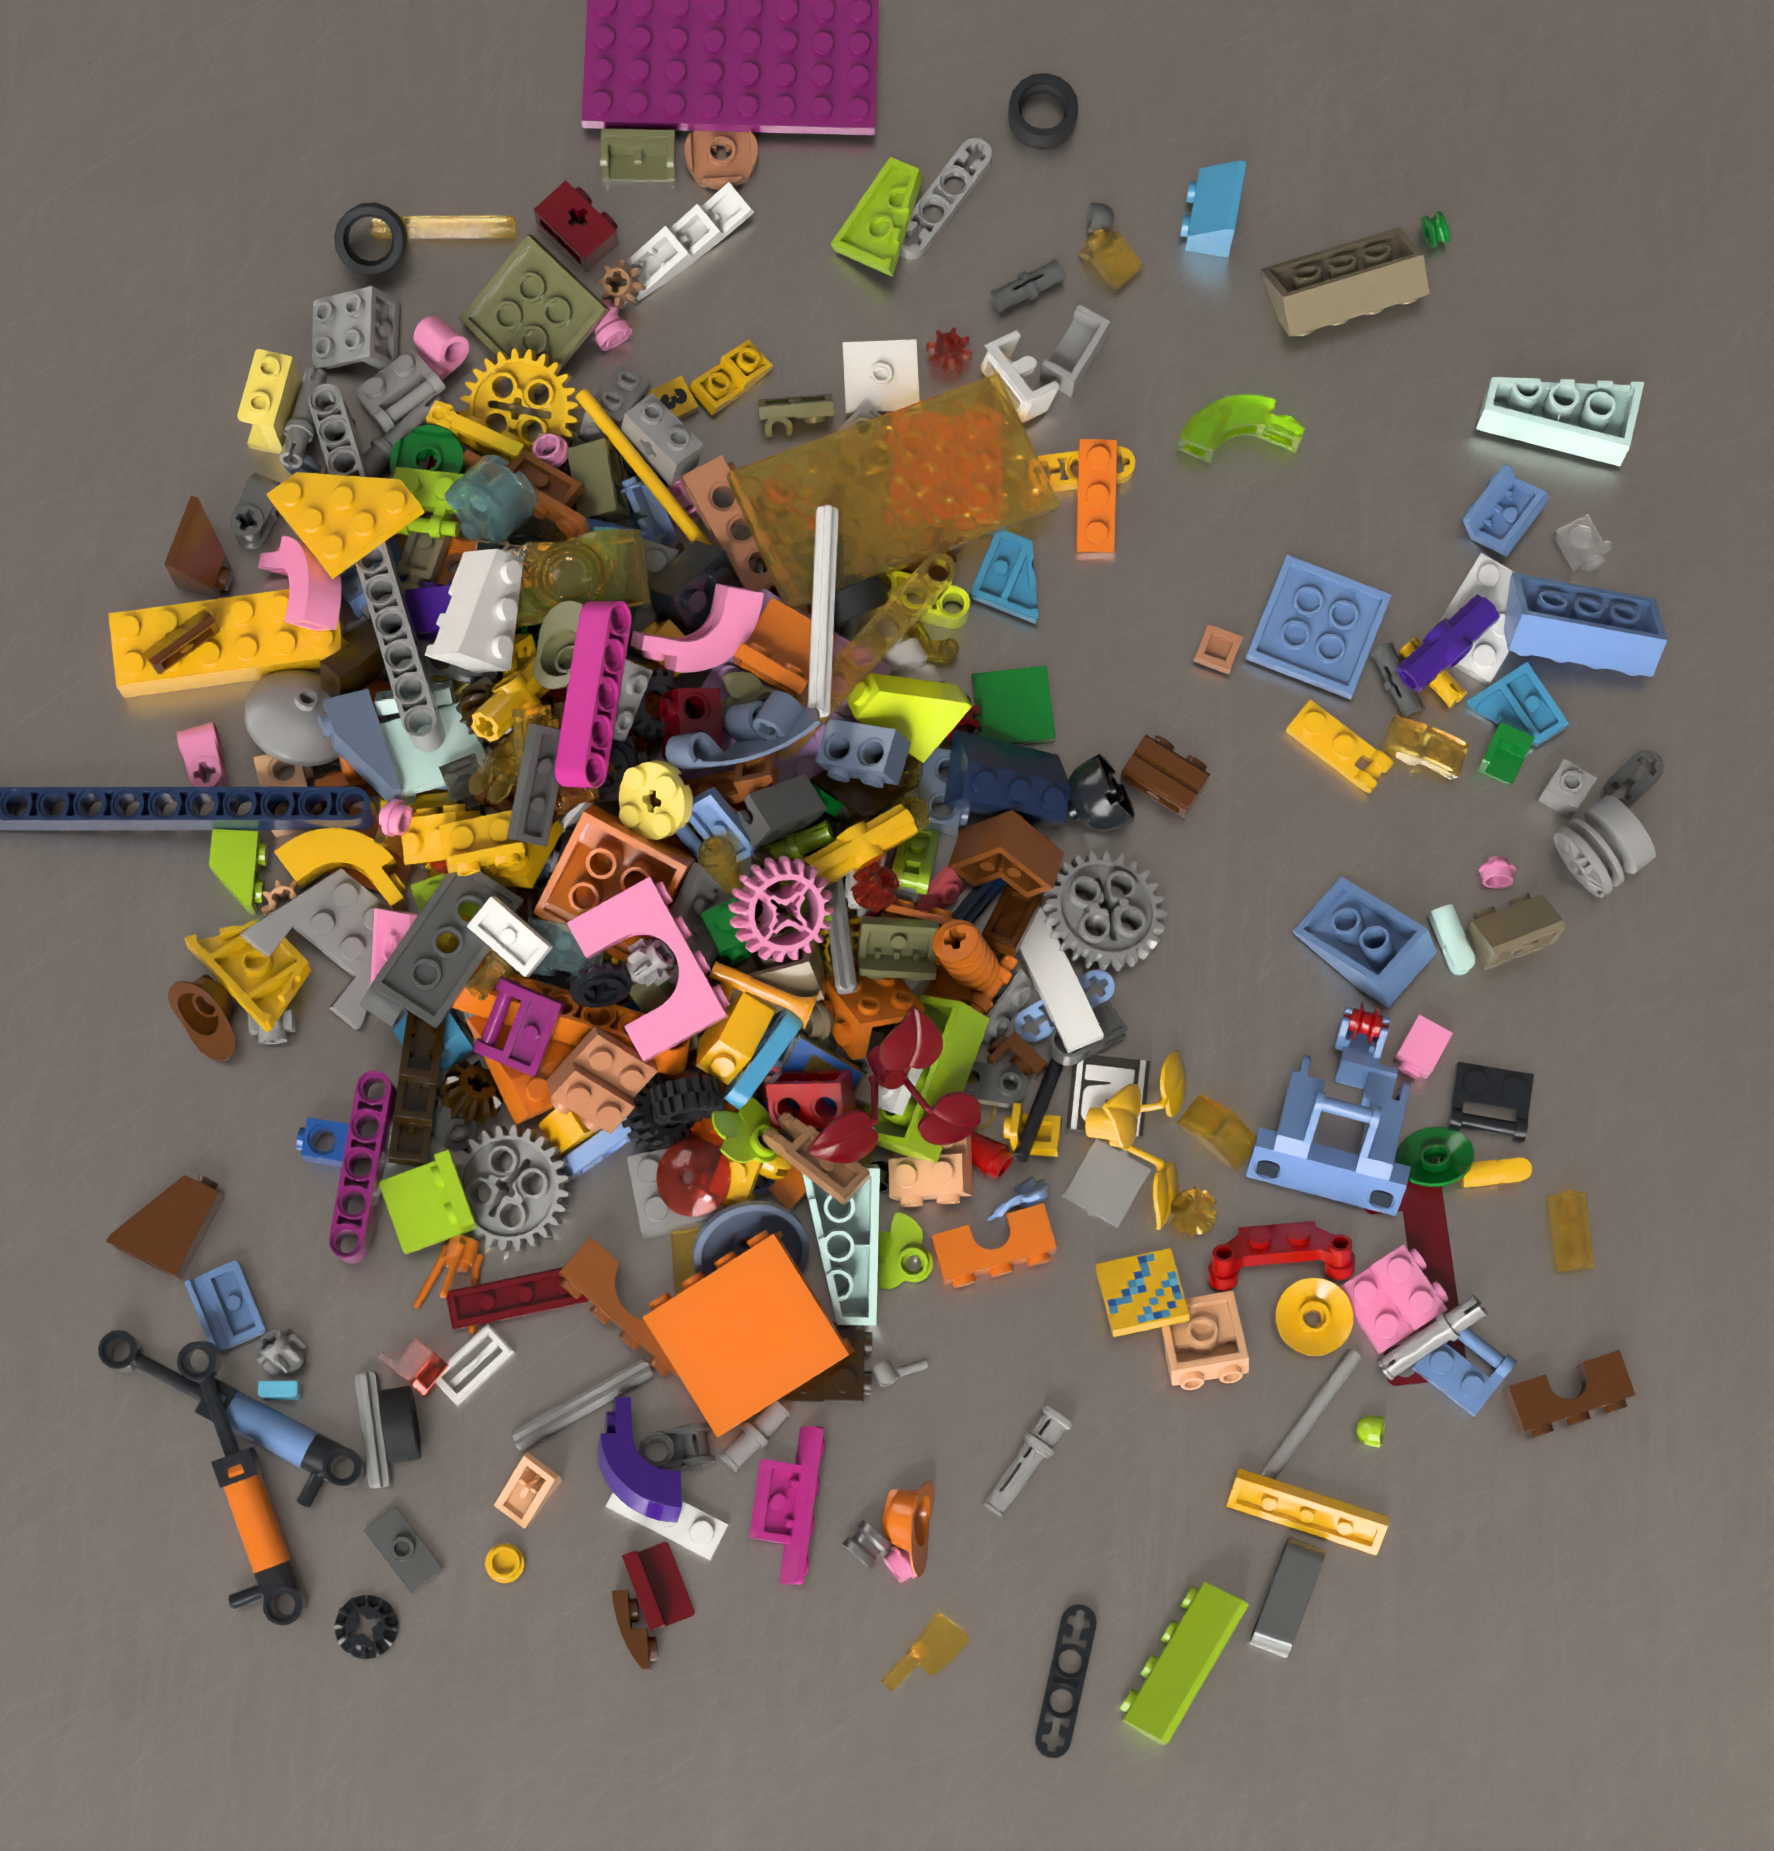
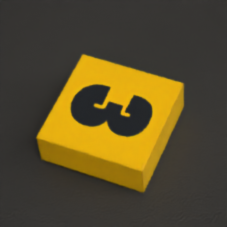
(677, 398)

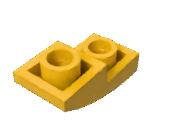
(731, 377)

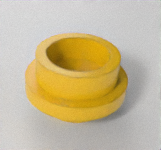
(504, 1563)

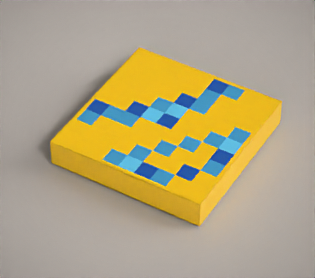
(1142, 1292)

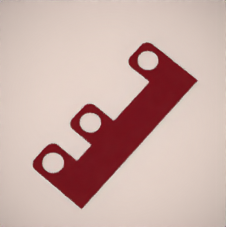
(1429, 1235)

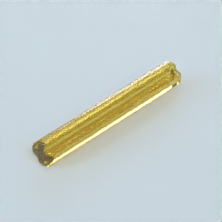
(450, 227)

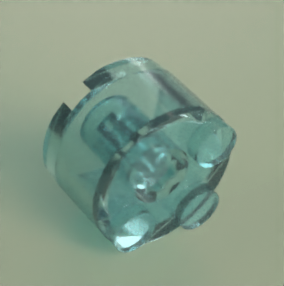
(491, 500)

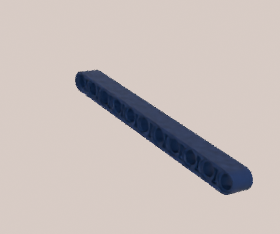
(187, 812)

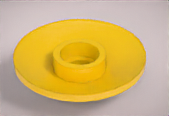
(1319, 1297)

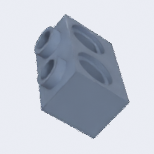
(865, 745)
(932, 791)

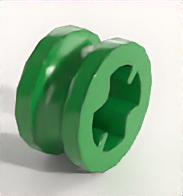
(1435, 229)

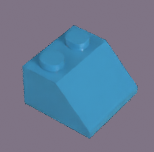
(1214, 208)

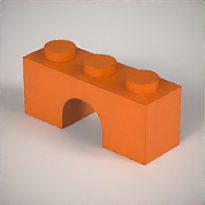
(963, 1259)

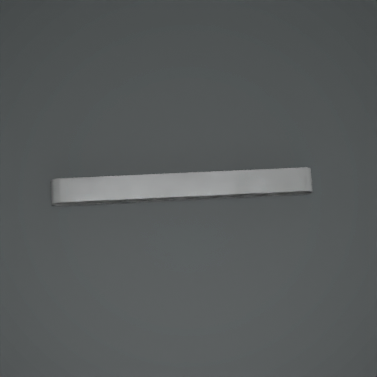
(381, 581)

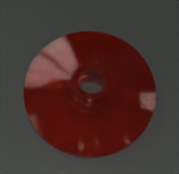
(709, 1183)

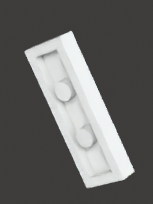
(694, 1529)

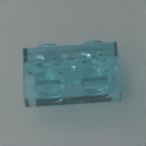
(566, 952)

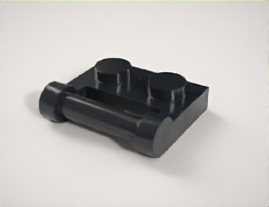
(1490, 1089)

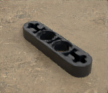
(1070, 1682)

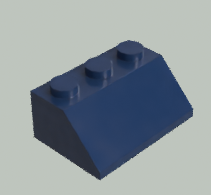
(1003, 776)

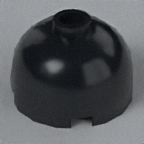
(1098, 797)

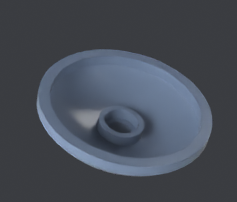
(747, 1219)

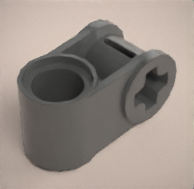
(256, 509)
(681, 1446)

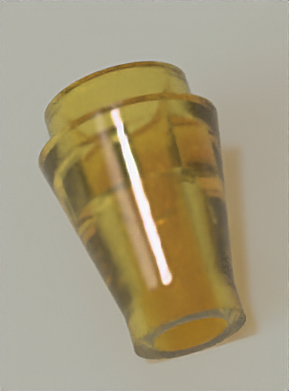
(720, 862)

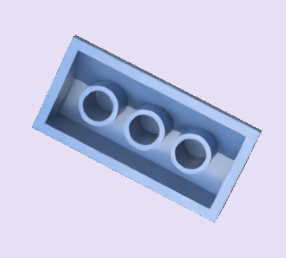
(1583, 625)

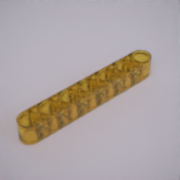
(877, 645)

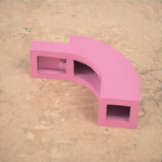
(313, 594)
(717, 640)

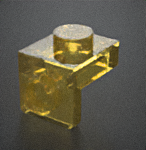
(1111, 257)

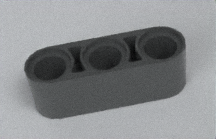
(1287, 1597)

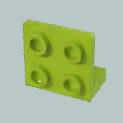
(428, 1204)

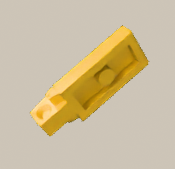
(475, 433)

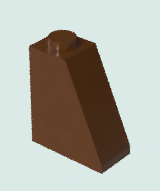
(171, 1225)

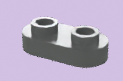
(990, 1084)
(443, 1124)

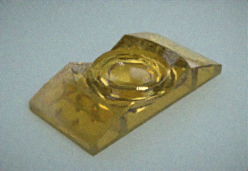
(584, 569)

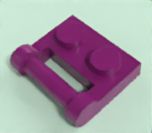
(530, 1030)

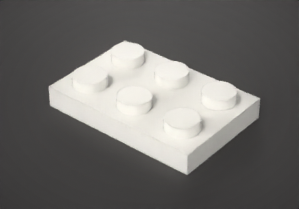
(1490, 581)

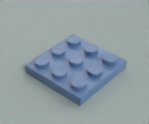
(1318, 626)

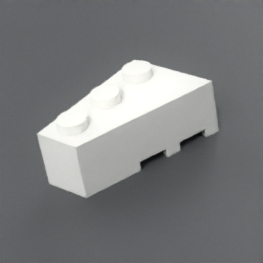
(482, 613)

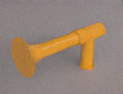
(732, 978)

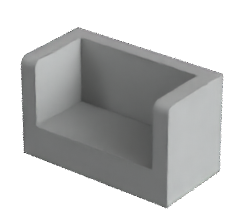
(1076, 350)

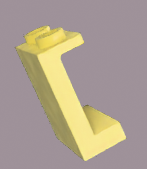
(269, 399)

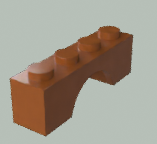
(593, 1275)

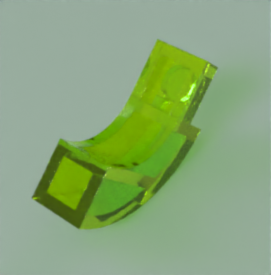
(1234, 418)

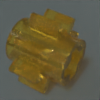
(1193, 1212)

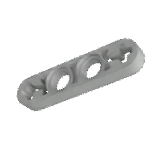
(947, 200)

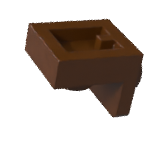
(1022, 1055)

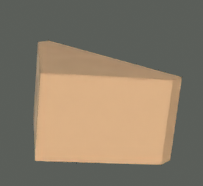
(527, 1490)

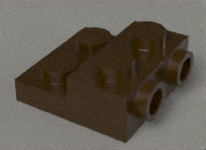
(843, 1381)

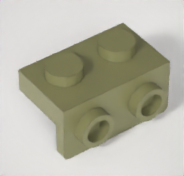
(896, 948)

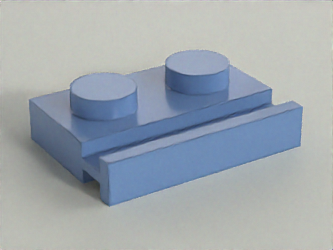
(226, 1306)

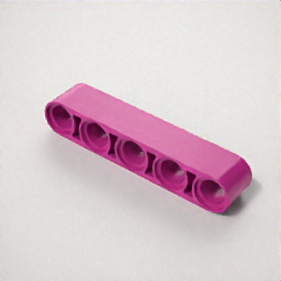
(593, 694)

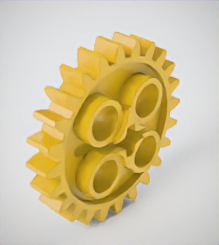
(526, 377)

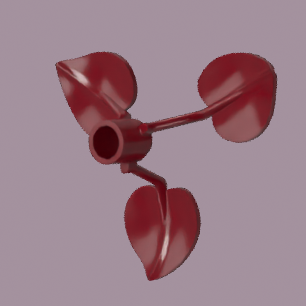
(910, 1044)

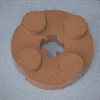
(716, 173)

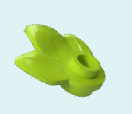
(744, 1133)
(897, 1248)

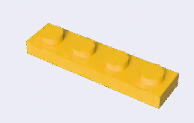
(1307, 1511)

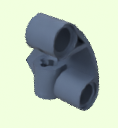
(755, 726)

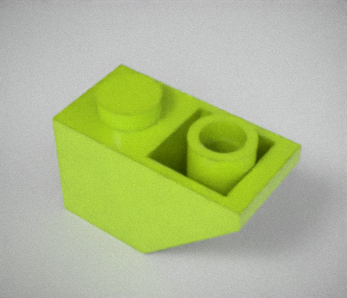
(237, 863)

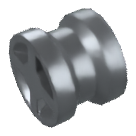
(866, 1544)

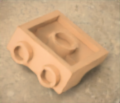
(919, 1180)
(1207, 1344)

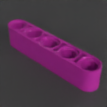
(368, 1185)

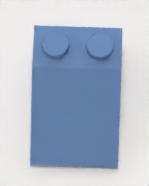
(1367, 941)

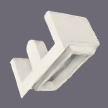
(1024, 397)

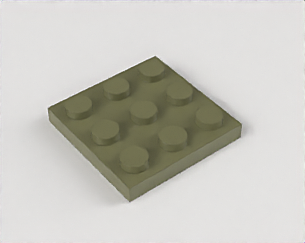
(535, 307)

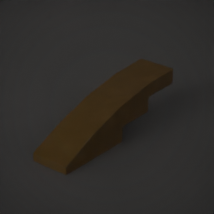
(416, 1092)

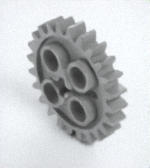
(1136, 906)
(536, 1209)

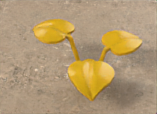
(1119, 1120)

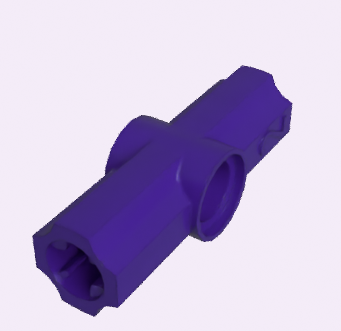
(1447, 643)

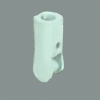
(1452, 939)

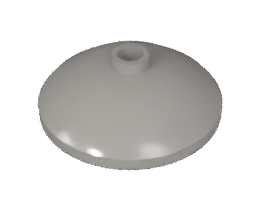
(284, 723)

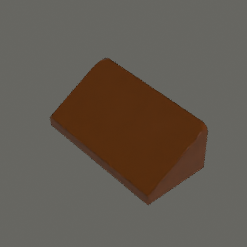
(182, 641)

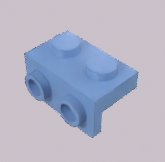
(1504, 511)

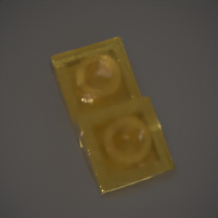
(1424, 744)

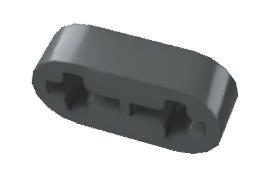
(1626, 772)

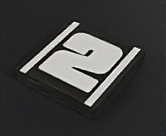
(1097, 1080)

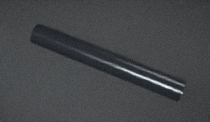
(1038, 1111)

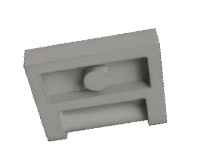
(398, 389)

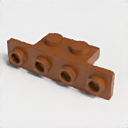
(553, 489)

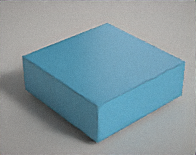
(280, 1390)

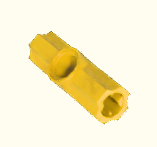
(512, 692)
(863, 844)

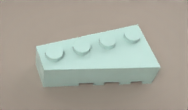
(1564, 415)
(849, 1248)

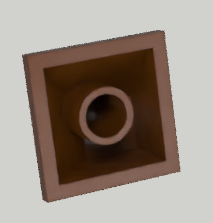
(196, 555)

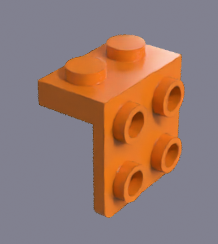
(870, 1006)

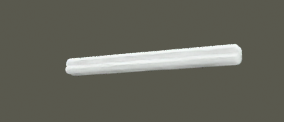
(823, 609)

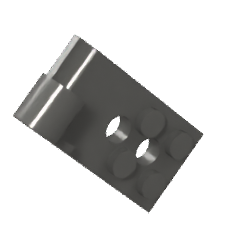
(421, 975)

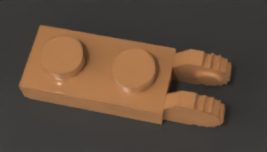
(837, 1179)

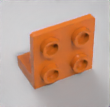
(779, 649)

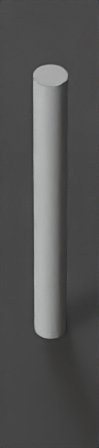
(1311, 1414)

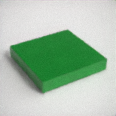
(1014, 705)

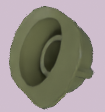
(556, 645)

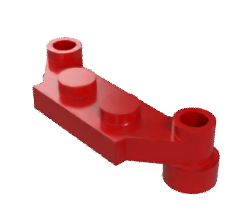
(1280, 1245)

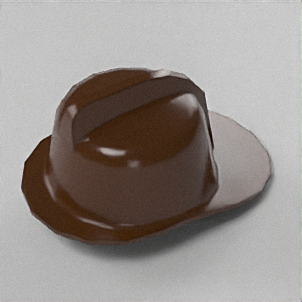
(206, 1015)

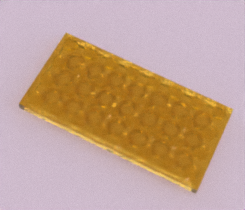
(900, 485)

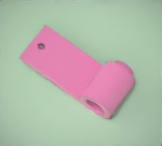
(440, 345)

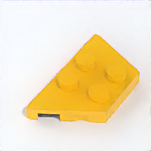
(257, 982)

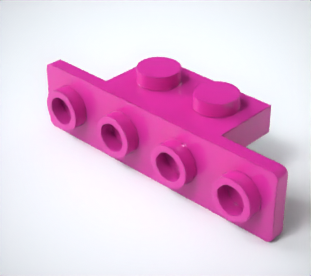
(786, 1503)

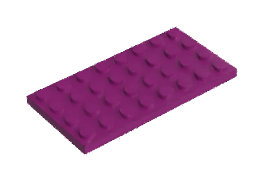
(732, 65)

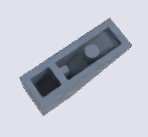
(359, 740)

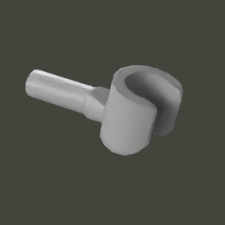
(886, 1374)

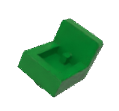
(722, 934)

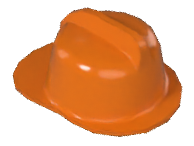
(907, 1522)

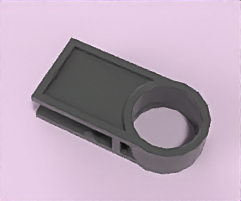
(1111, 1026)

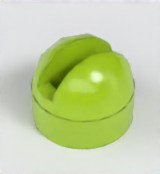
(1371, 1430)

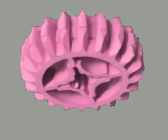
(772, 921)

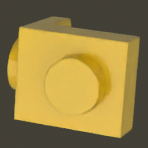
(1048, 1137)
(742, 1181)

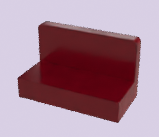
(658, 1586)

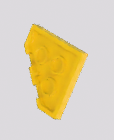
(344, 515)

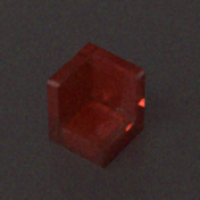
(417, 1366)

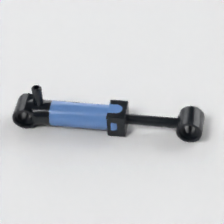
(251, 1421)

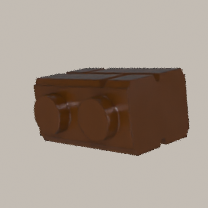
(1165, 774)

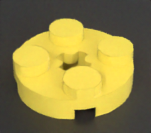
(636, 805)

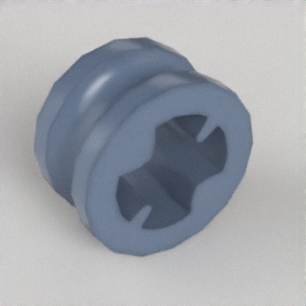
(309, 466)

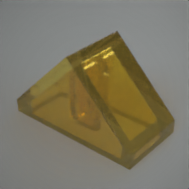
(1218, 1131)

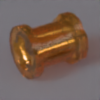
(571, 799)

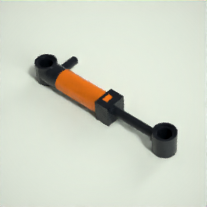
(249, 1501)

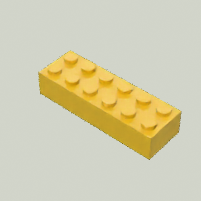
(247, 648)

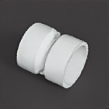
(909, 662)

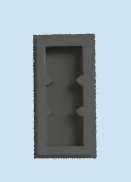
(403, 1549)

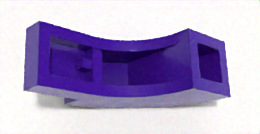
(630, 1477)

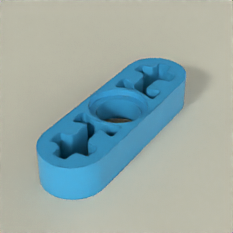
(763, 1059)

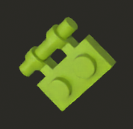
(430, 490)

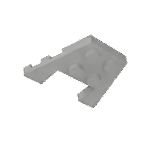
(340, 923)

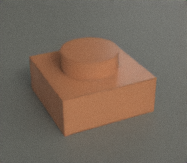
(1218, 649)

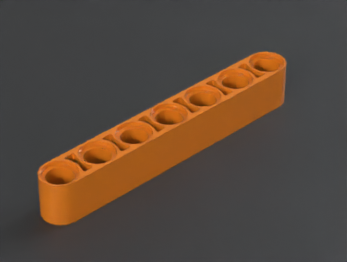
(577, 1020)

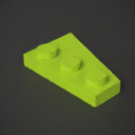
(881, 218)

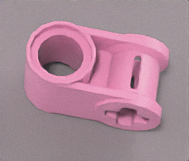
(203, 755)

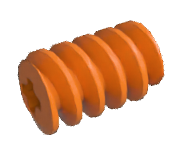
(966, 955)

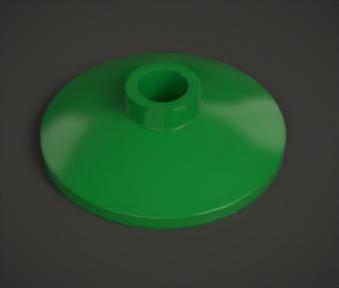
(1436, 1156)

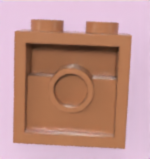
(599, 1081)

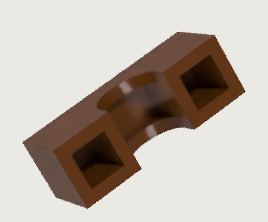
(1603, 1385)

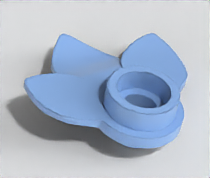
(1028, 1194)

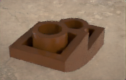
(637, 1640)

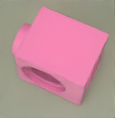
(1422, 1048)

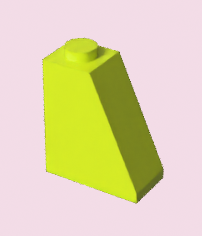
(914, 707)

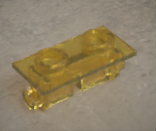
(1570, 1231)

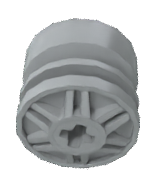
(1604, 846)

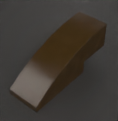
(355, 664)

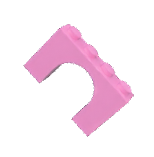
(645, 912)

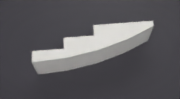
(688, 238)
(1058, 986)

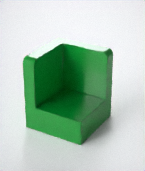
(1505, 753)

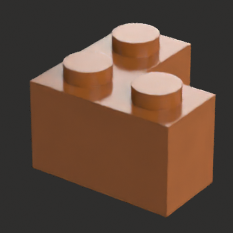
(1007, 850)

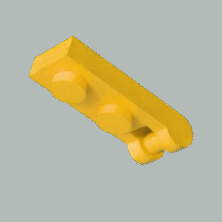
(1338, 746)

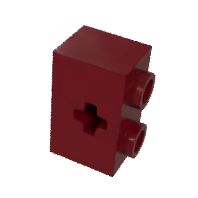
(583, 244)

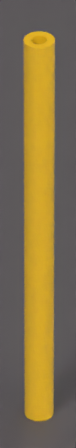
(641, 467)

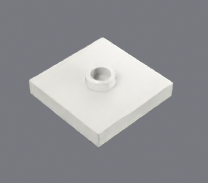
(880, 375)

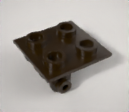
(862, 798)

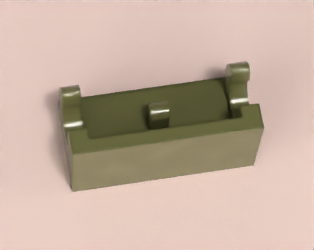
(638, 155)
(601, 473)

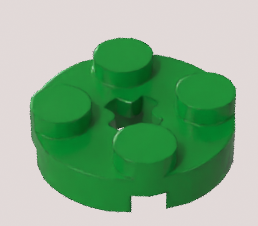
(429, 441)

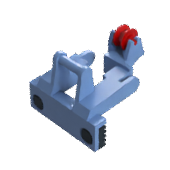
(1359, 1179)

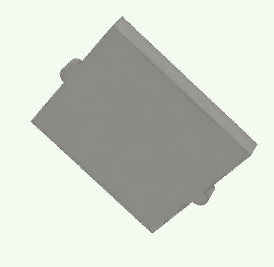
(1107, 1182)

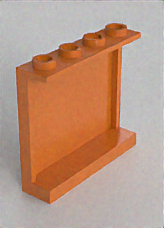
(746, 1333)

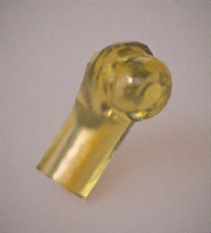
(937, 650)

